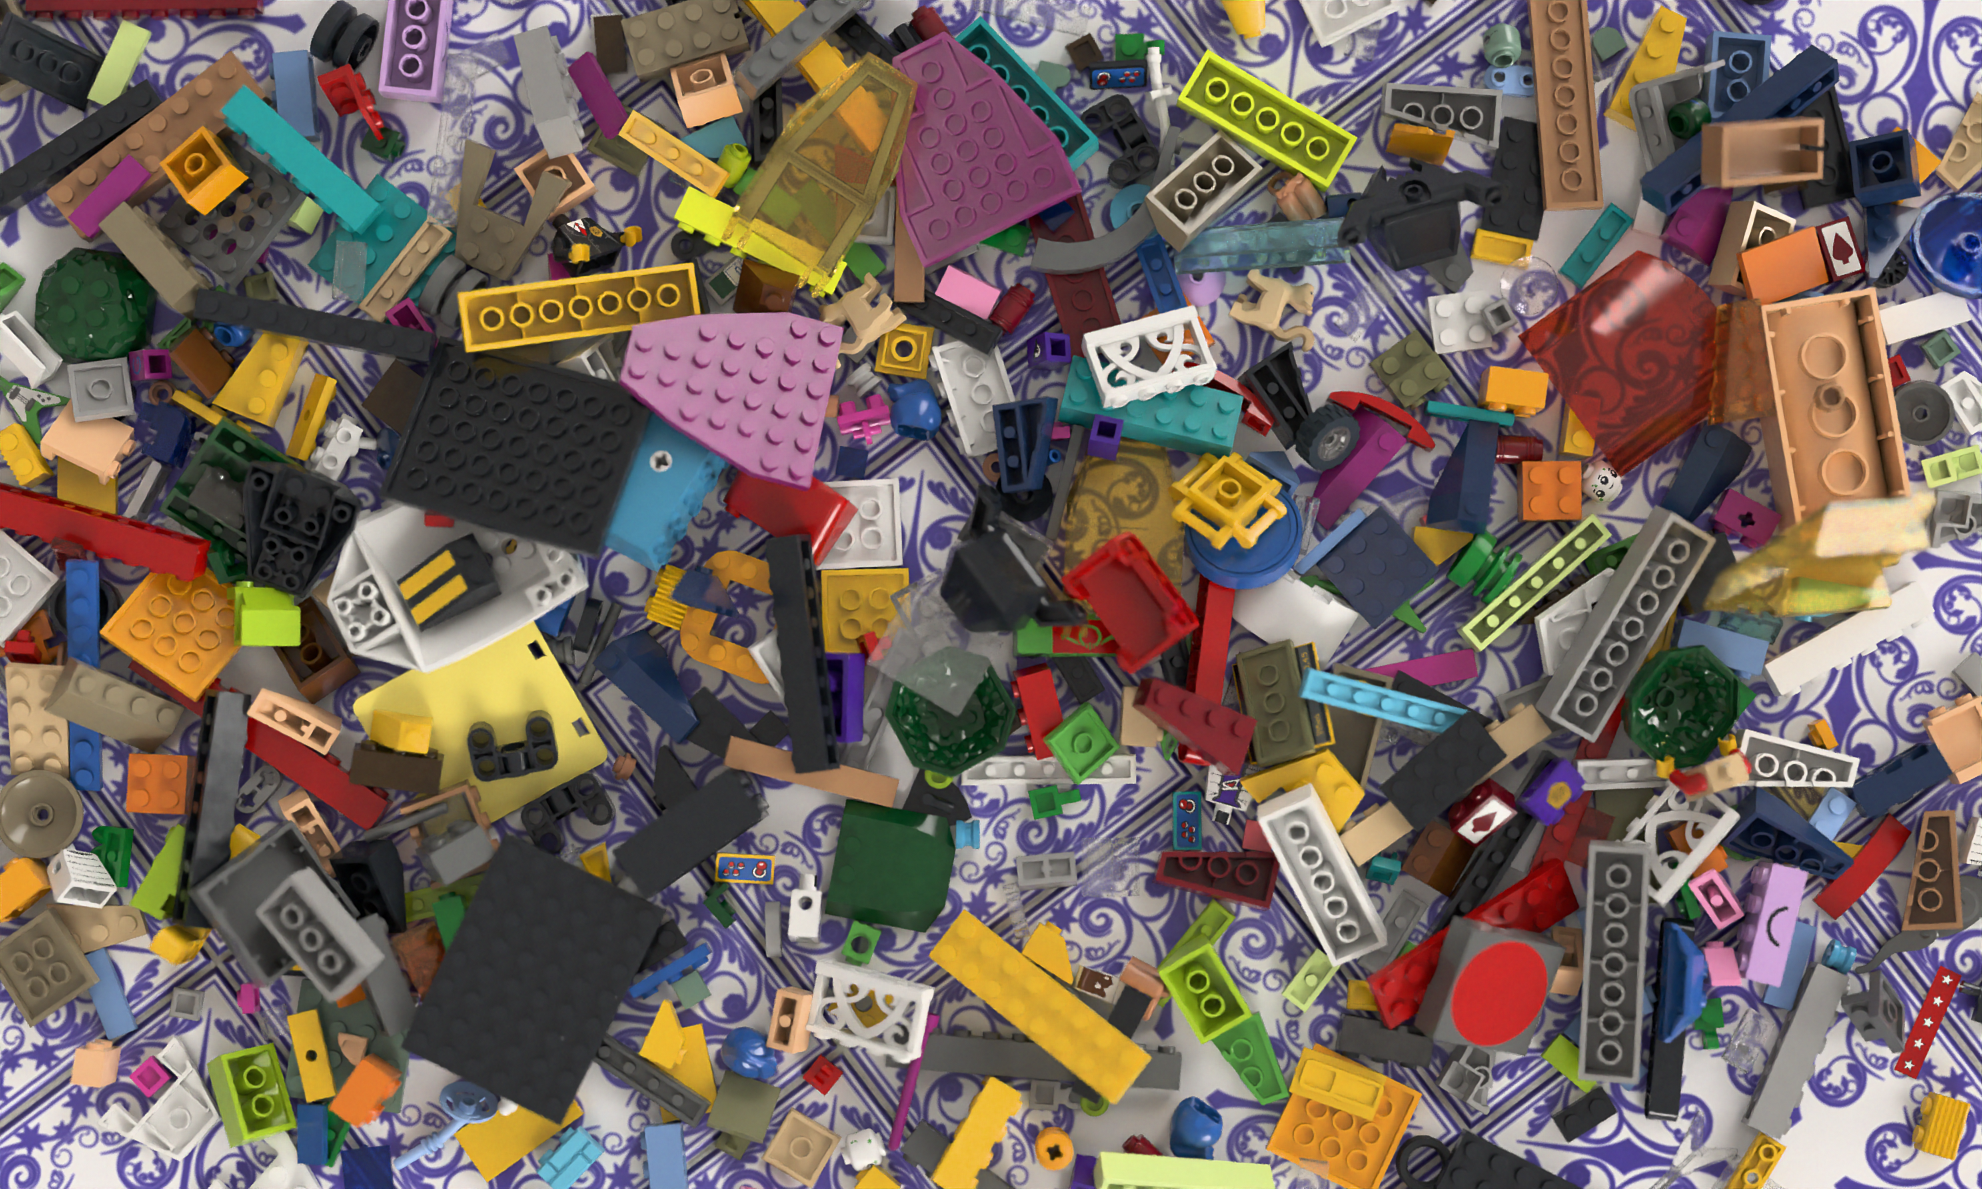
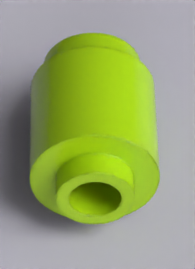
(735, 161)

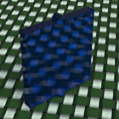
(367, 1168)

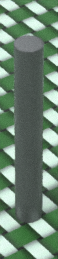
(600, 643)
(405, 822)

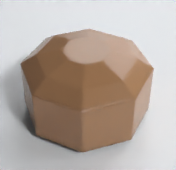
(1829, 397)

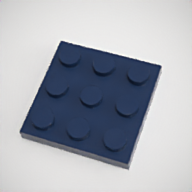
(1378, 567)

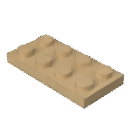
(35, 736)

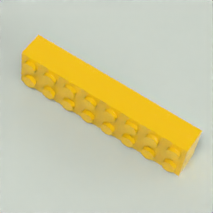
(576, 306)
(1040, 1007)

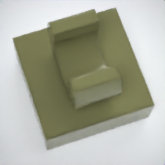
(732, 1145)

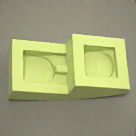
(1952, 466)

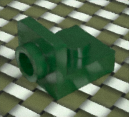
(387, 148)
(223, 563)
(721, 910)

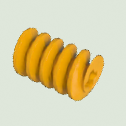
(1050, 1137)

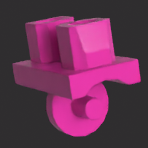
(863, 422)

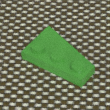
(1254, 1059)

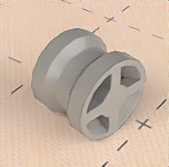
(863, 380)

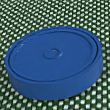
(1250, 568)

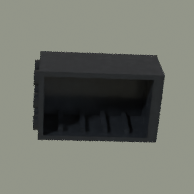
(691, 832)

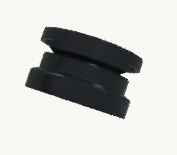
(1893, 272)

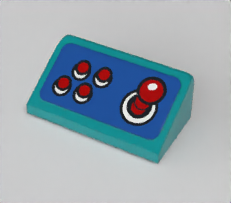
(1186, 820)

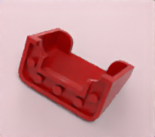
(792, 511)
(1131, 600)

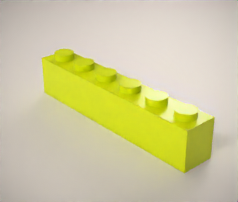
(711, 218)

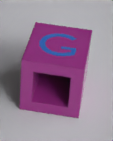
(150, 365)

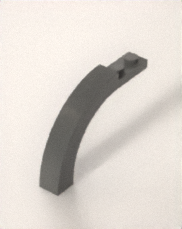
(1100, 252)

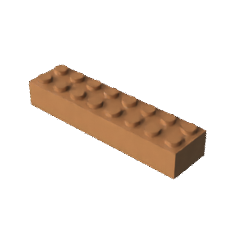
(159, 135)

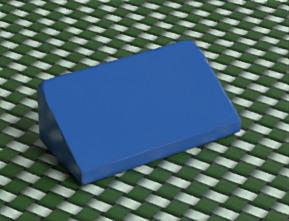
(312, 1134)

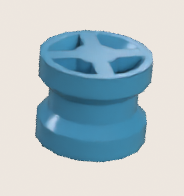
(968, 834)
(1839, 956)

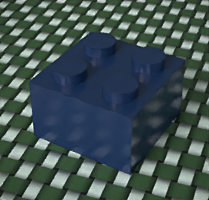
(1885, 168)

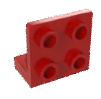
(348, 94)

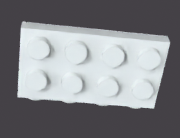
(972, 386)

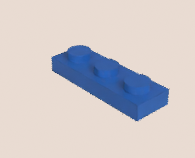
(1160, 275)
(671, 972)

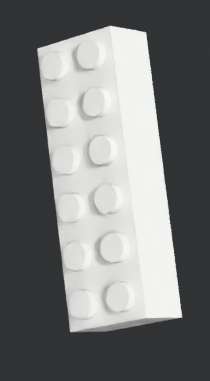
(1322, 875)

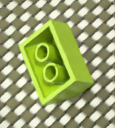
(1204, 989)
(251, 1094)

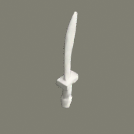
(1158, 94)

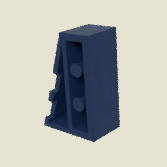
(1023, 442)
(1898, 779)

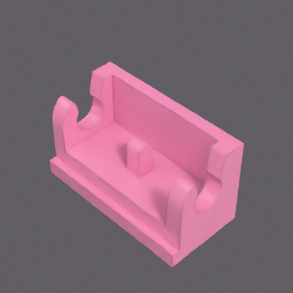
(968, 292)

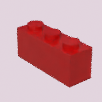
(1039, 706)

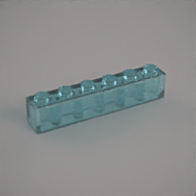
(1263, 247)

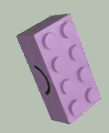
(415, 50)
(1769, 922)

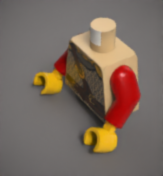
(1710, 776)

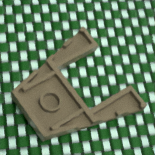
(488, 238)

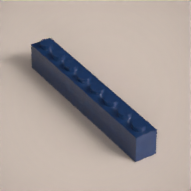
(1778, 97)

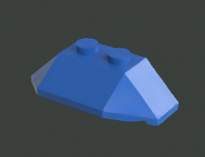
(1681, 983)

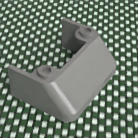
(1650, 107)

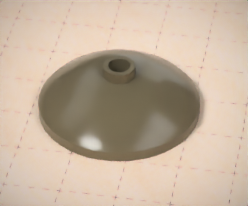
(20, 812)

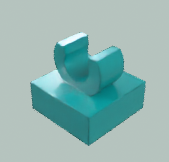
(1383, 869)

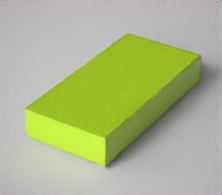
(1565, 1059)

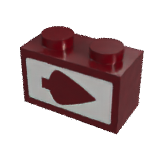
(1840, 250)
(1482, 812)

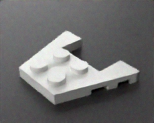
(1563, 621)
(178, 1117)
(284, 1170)

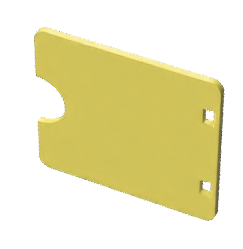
(502, 689)

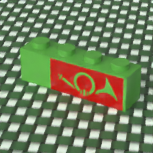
(1050, 642)

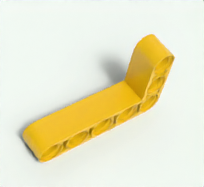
(181, 943)

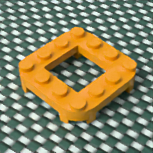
(699, 623)

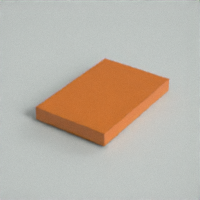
(1783, 266)

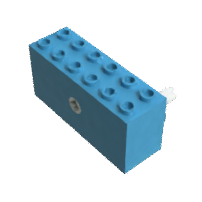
(662, 494)

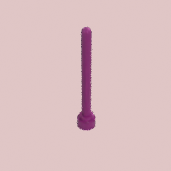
(909, 1086)

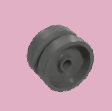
(444, 284)
(1939, 414)

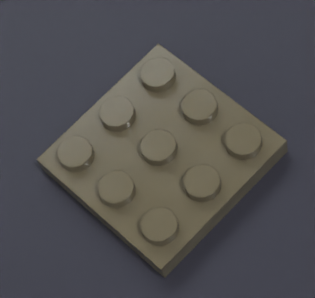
(44, 967)

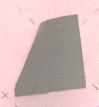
(1954, 516)
(1469, 1076)

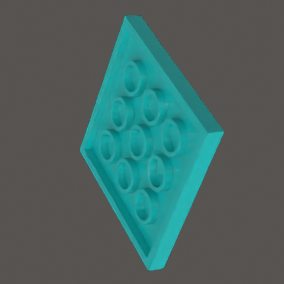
(385, 239)

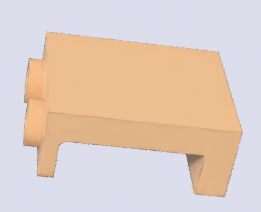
(89, 444)
(1958, 736)

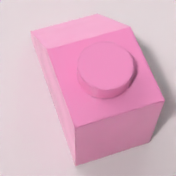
(1717, 898)
(1721, 964)

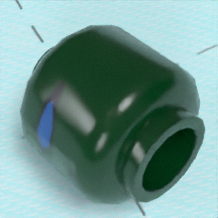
(1687, 118)

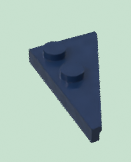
(1884, 231)

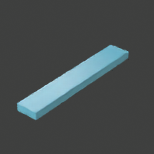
(1377, 701)

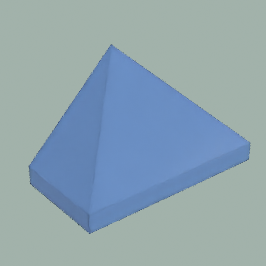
(1275, 466)

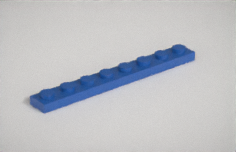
(84, 645)

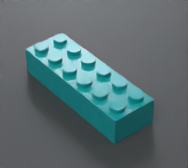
(990, 48)
(307, 164)
(1186, 420)

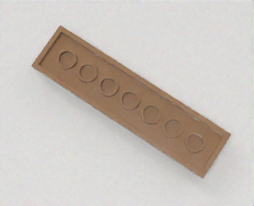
(1565, 105)

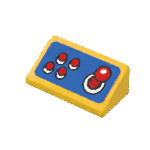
(744, 868)

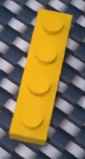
(674, 154)

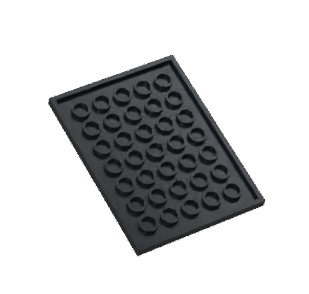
(518, 447)
(533, 978)

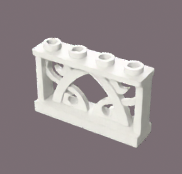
(1148, 329)
(1713, 828)
(903, 992)

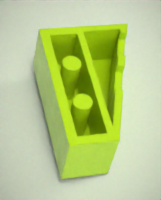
(159, 887)

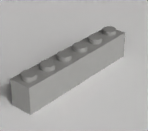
(1796, 1050)

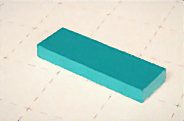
(1595, 246)
(1465, 413)

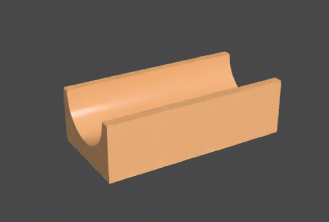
(1842, 452)

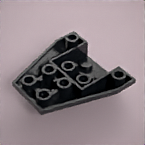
(294, 524)

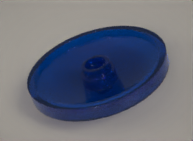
(1949, 243)

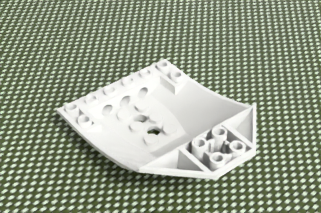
(395, 541)

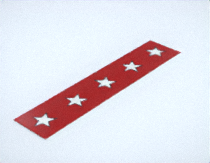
(1928, 1022)

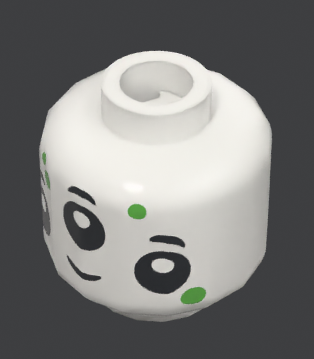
(1600, 482)
(863, 1149)

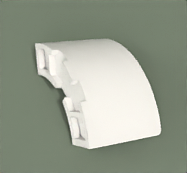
(1296, 613)

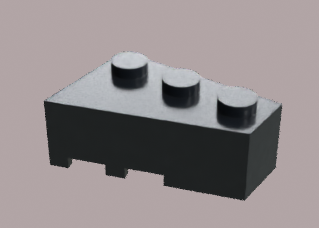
(1280, 390)
(715, 724)
(1372, 1038)

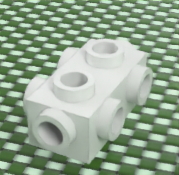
(341, 442)

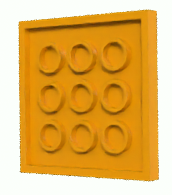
(177, 630)
(1353, 1145)

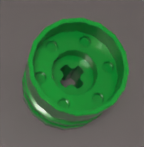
(1484, 567)

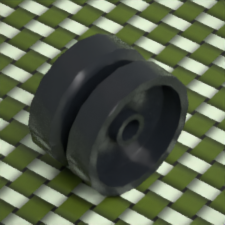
(344, 36)
(109, 603)

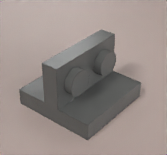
(1878, 1012)

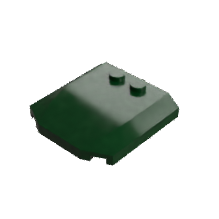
(232, 450)
(891, 866)

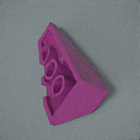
(1699, 223)
(1346, 481)

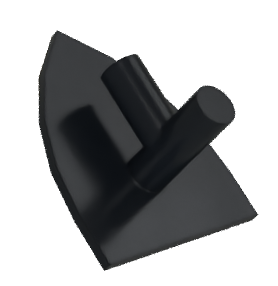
(940, 802)

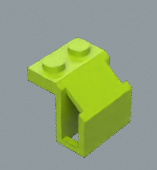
(264, 616)

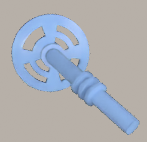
(466, 1110)

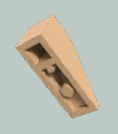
(297, 719)
(306, 816)

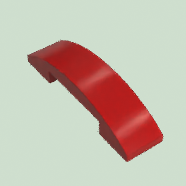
(1255, 413)
(1416, 432)
(1868, 865)

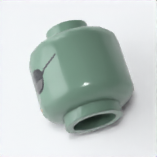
(1502, 45)

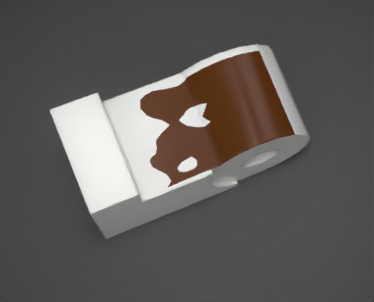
(1099, 984)

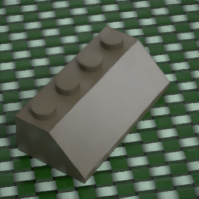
(1201, 189)
(113, 706)

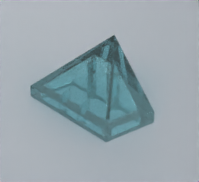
(1757, 626)

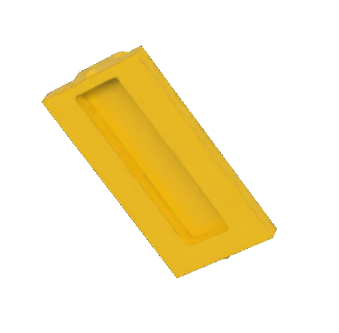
(1338, 1083)

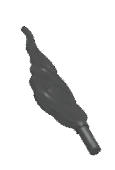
(1918, 939)

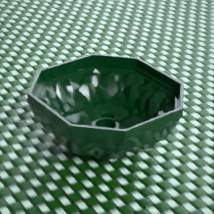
(94, 306)
(1681, 705)
(950, 743)

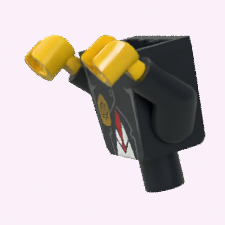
(587, 247)

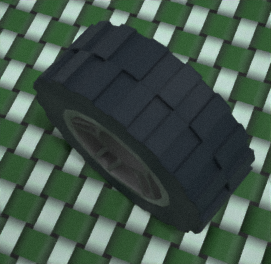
(1327, 437)

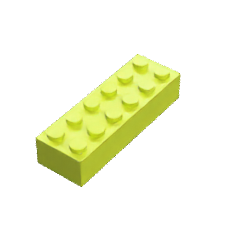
(1265, 120)

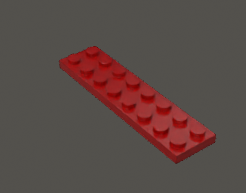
(1527, 905)

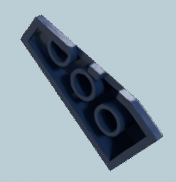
(1705, 470)
(1465, 485)
(704, 592)
(645, 676)
(1779, 833)

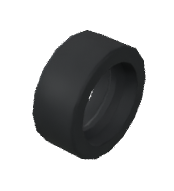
(1404, 1153)

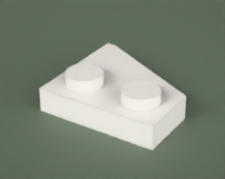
(1967, 400)

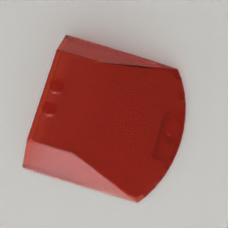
(1631, 357)

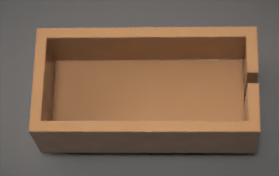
(1761, 151)

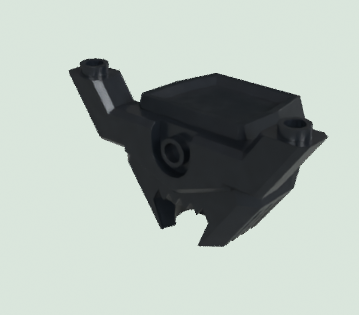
(1416, 215)
(994, 583)

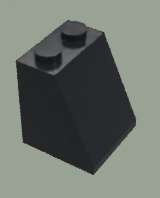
(1717, 560)

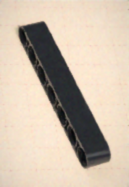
(1665, 1058)

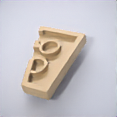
(1964, 153)
(102, 927)

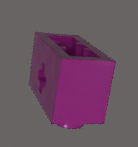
(1760, 518)

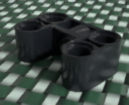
(1129, 134)
(514, 758)
(562, 802)

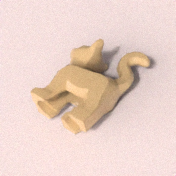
(1270, 306)
(865, 320)

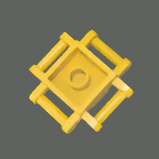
(1228, 497)

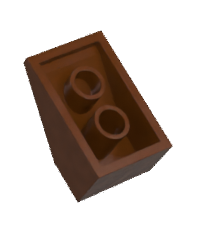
(321, 659)

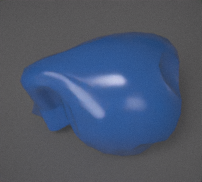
(914, 410)
(747, 1053)
(1194, 1129)

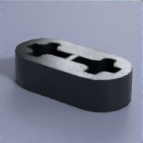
(588, 625)

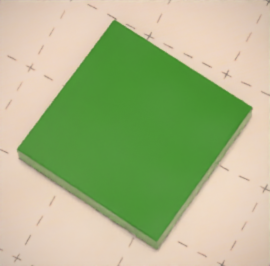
(1081, 743)

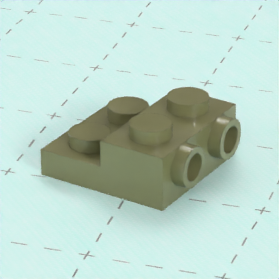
(1411, 371)

